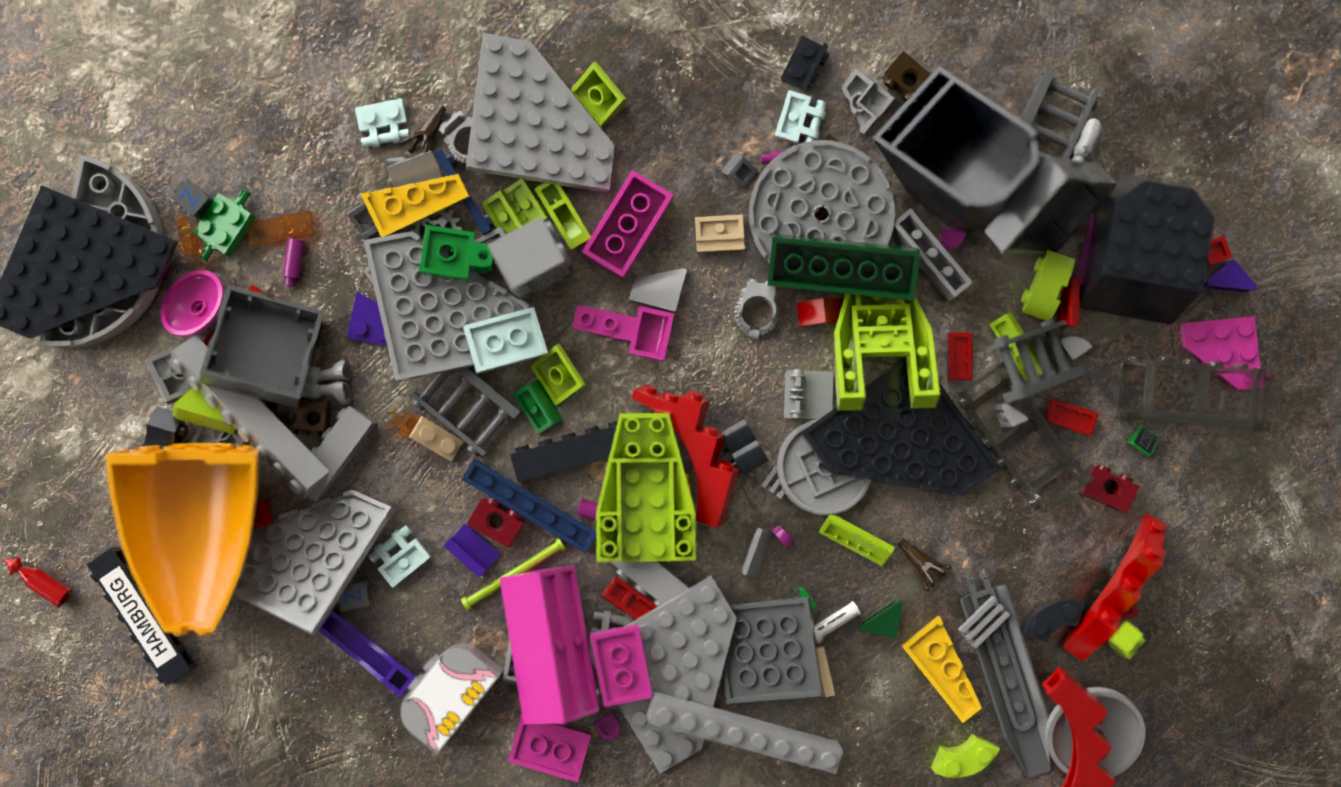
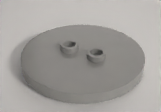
(810, 484)

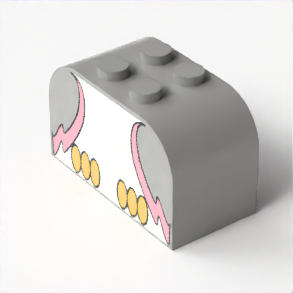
(447, 693)

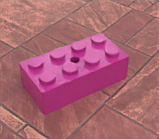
(636, 203)

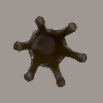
(427, 131)
(922, 563)

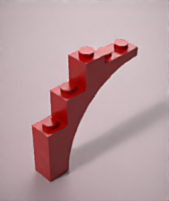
(714, 478)
(1122, 591)
(1088, 744)

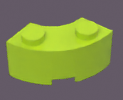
(1045, 291)
(964, 759)

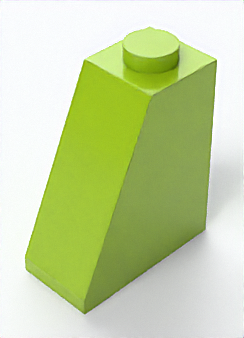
(194, 409)

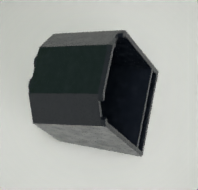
(958, 151)
(1147, 250)

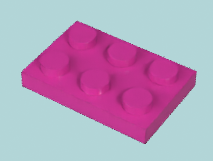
(621, 665)
(550, 749)

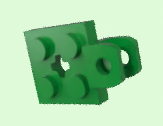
(465, 257)

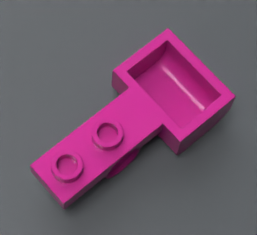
(646, 332)

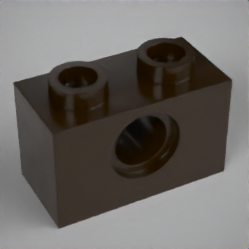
(904, 67)

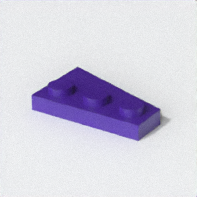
(366, 322)

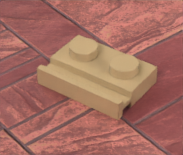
(719, 233)

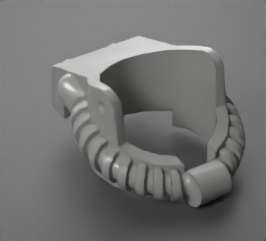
(452, 131)
(757, 291)

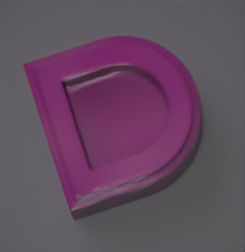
(780, 533)
(608, 726)

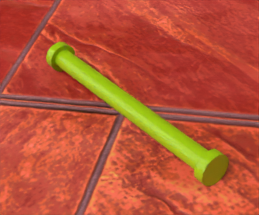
(524, 567)

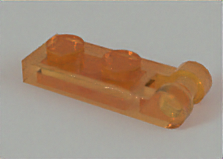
(280, 229)

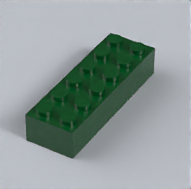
(843, 266)

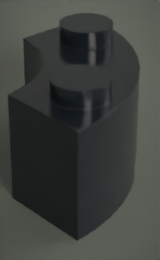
(164, 429)
(1051, 616)

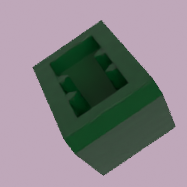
(884, 621)

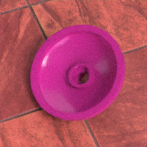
(192, 303)

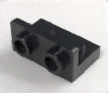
(804, 63)

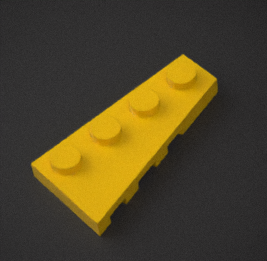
(407, 204)
(936, 658)

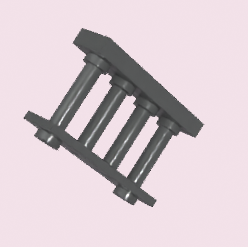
(1037, 104)
(1034, 382)
(487, 396)

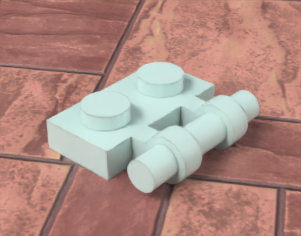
(381, 116)
(793, 117)
(405, 561)

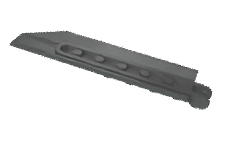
(1010, 679)

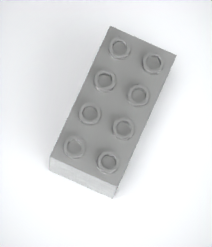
(531, 257)

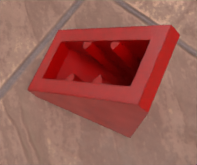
(819, 311)

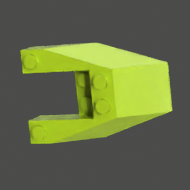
(883, 329)

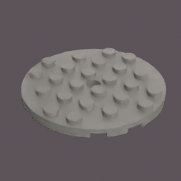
(822, 176)

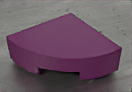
(951, 238)

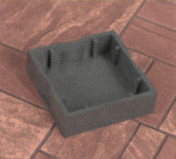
(1050, 206)
(261, 347)

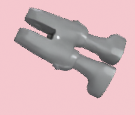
(1088, 141)
(340, 390)

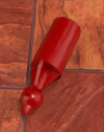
(40, 582)

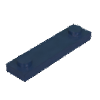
(483, 221)

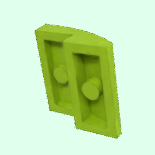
(514, 207)

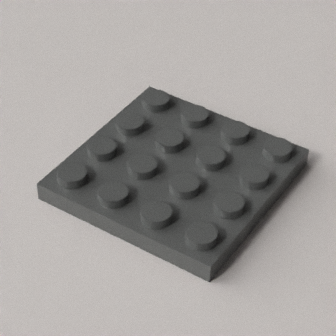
(772, 652)

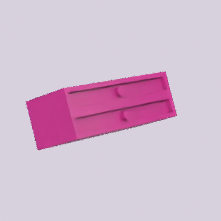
(549, 645)

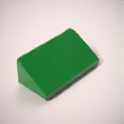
(538, 406)

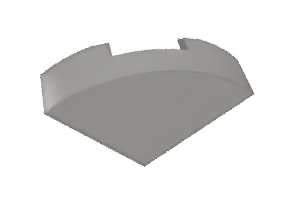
(1074, 346)

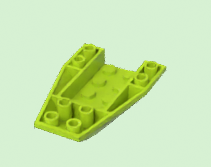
(645, 495)

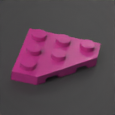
(1226, 342)

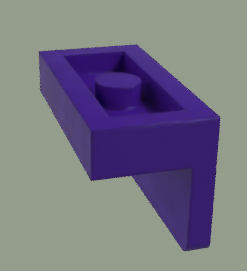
(472, 550)

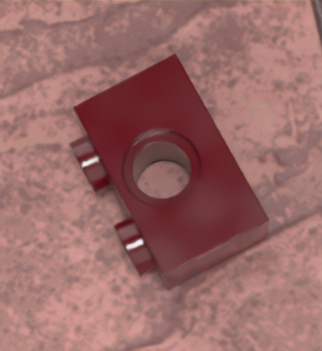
(1123, 489)
(482, 517)

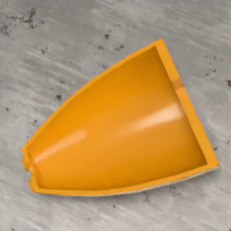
(185, 526)

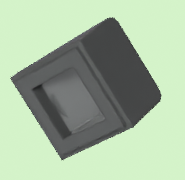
(739, 170)

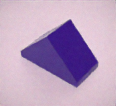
(1230, 278)

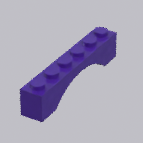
(367, 653)

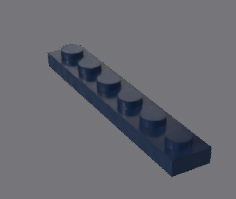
(529, 505)

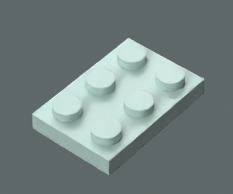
(505, 340)

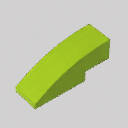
(563, 214)
(1126, 641)

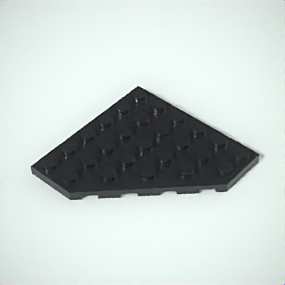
(76, 264)
(901, 443)

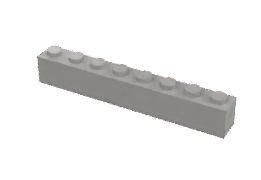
(254, 424)
(744, 732)

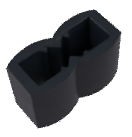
(743, 447)

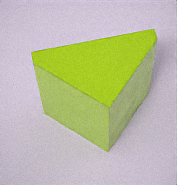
(599, 95)
(558, 375)

